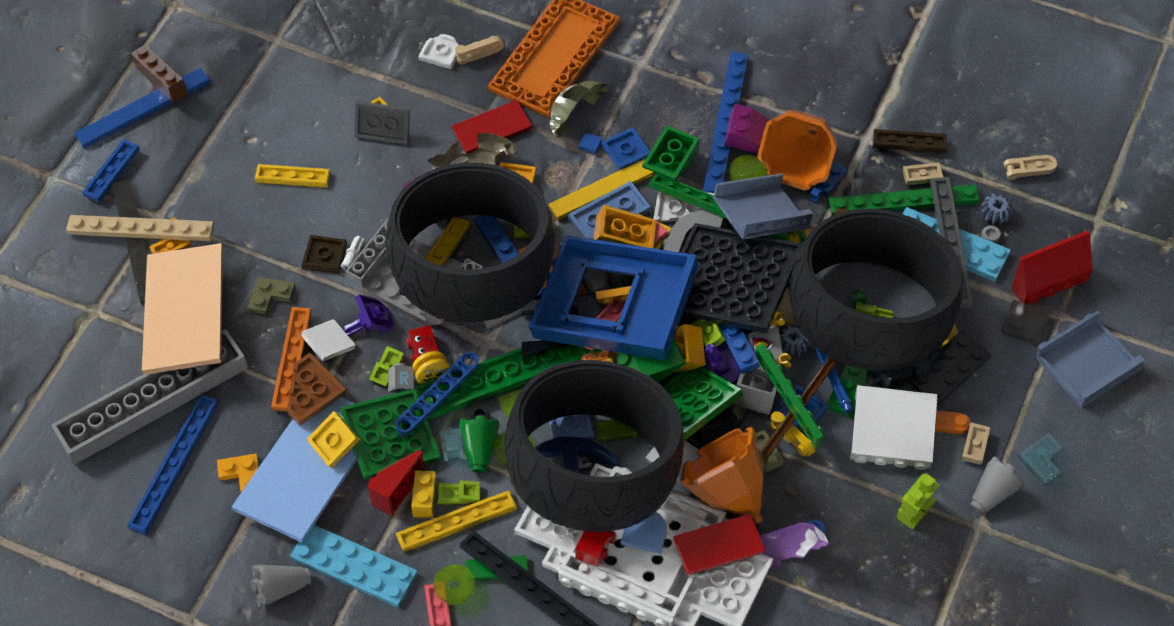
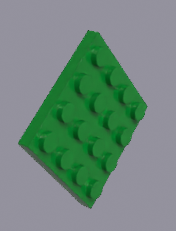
(700, 397)
(376, 428)

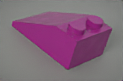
(745, 129)

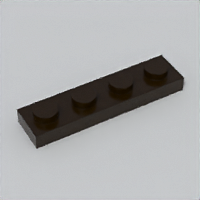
(910, 140)

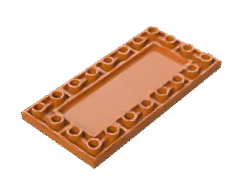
(553, 54)

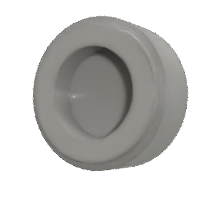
(991, 234)

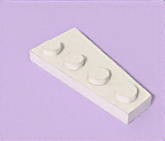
(671, 208)

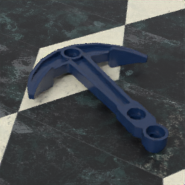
(571, 447)

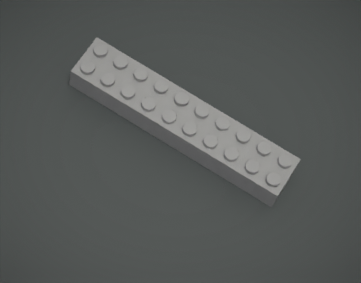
(142, 403)

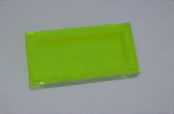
(614, 430)

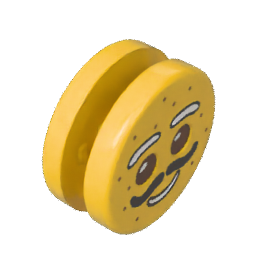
(430, 366)

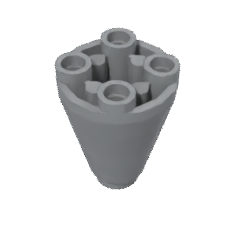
(995, 486)
(277, 581)

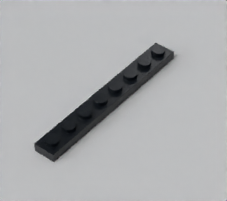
(523, 582)

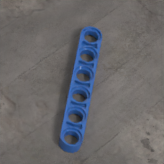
(438, 394)

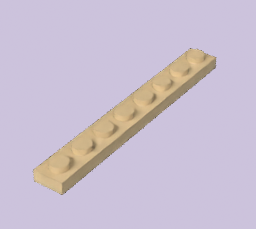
(140, 228)

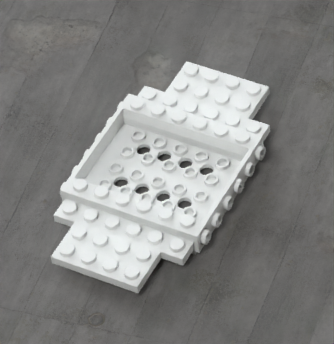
(672, 597)

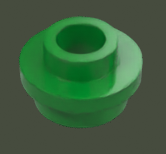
(859, 297)

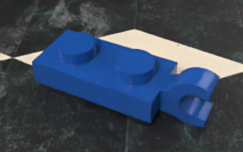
(825, 188)

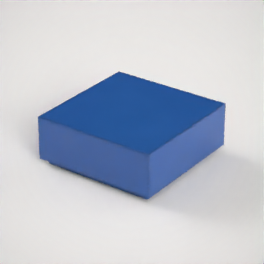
(590, 143)

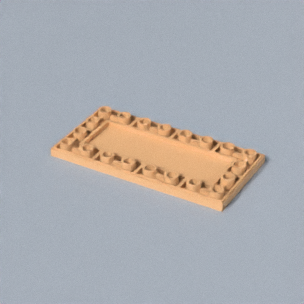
(183, 309)

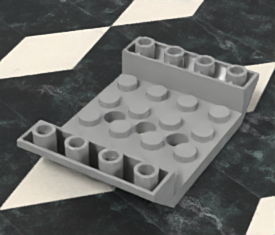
(374, 277)

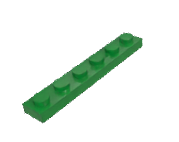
(786, 391)

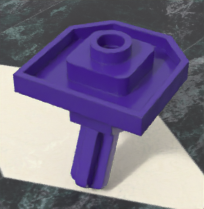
(372, 316)
(721, 362)

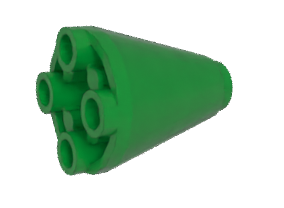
(479, 441)

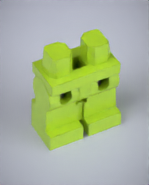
(918, 501)

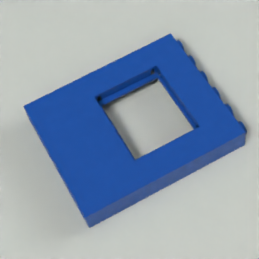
(649, 313)

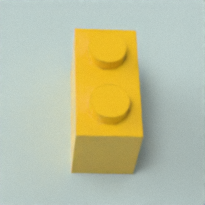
(424, 494)

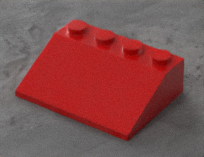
(1053, 268)

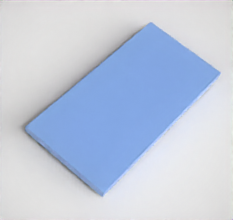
(294, 480)

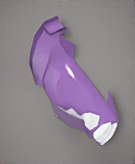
(792, 542)

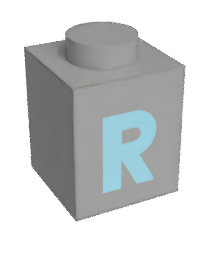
(400, 378)

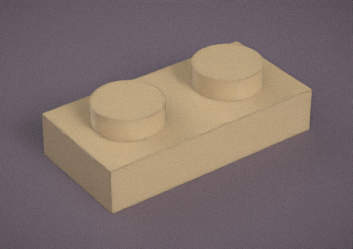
(921, 173)
(976, 443)

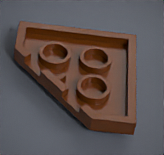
(311, 389)

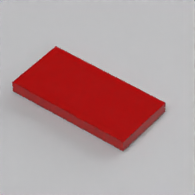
(503, 121)
(718, 544)

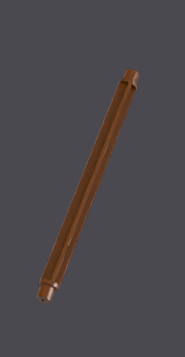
(789, 419)

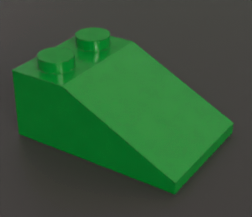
(672, 153)
(652, 367)

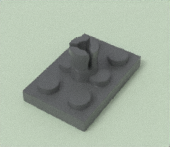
(382, 122)

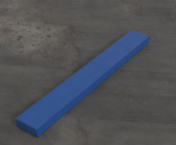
(136, 111)
(173, 464)

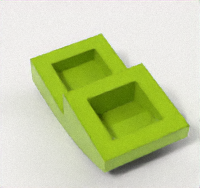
(388, 360)
(460, 493)

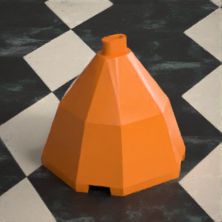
(799, 148)
(728, 474)

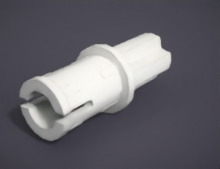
(352, 252)

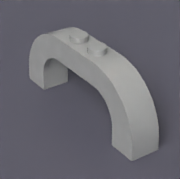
(684, 225)

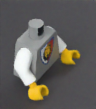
(771, 341)

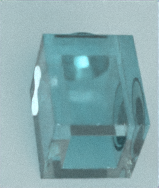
(451, 444)

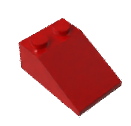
(395, 483)

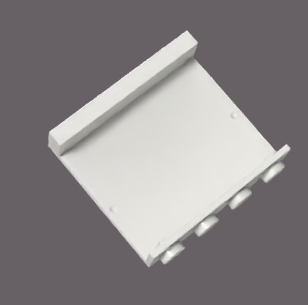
(894, 427)

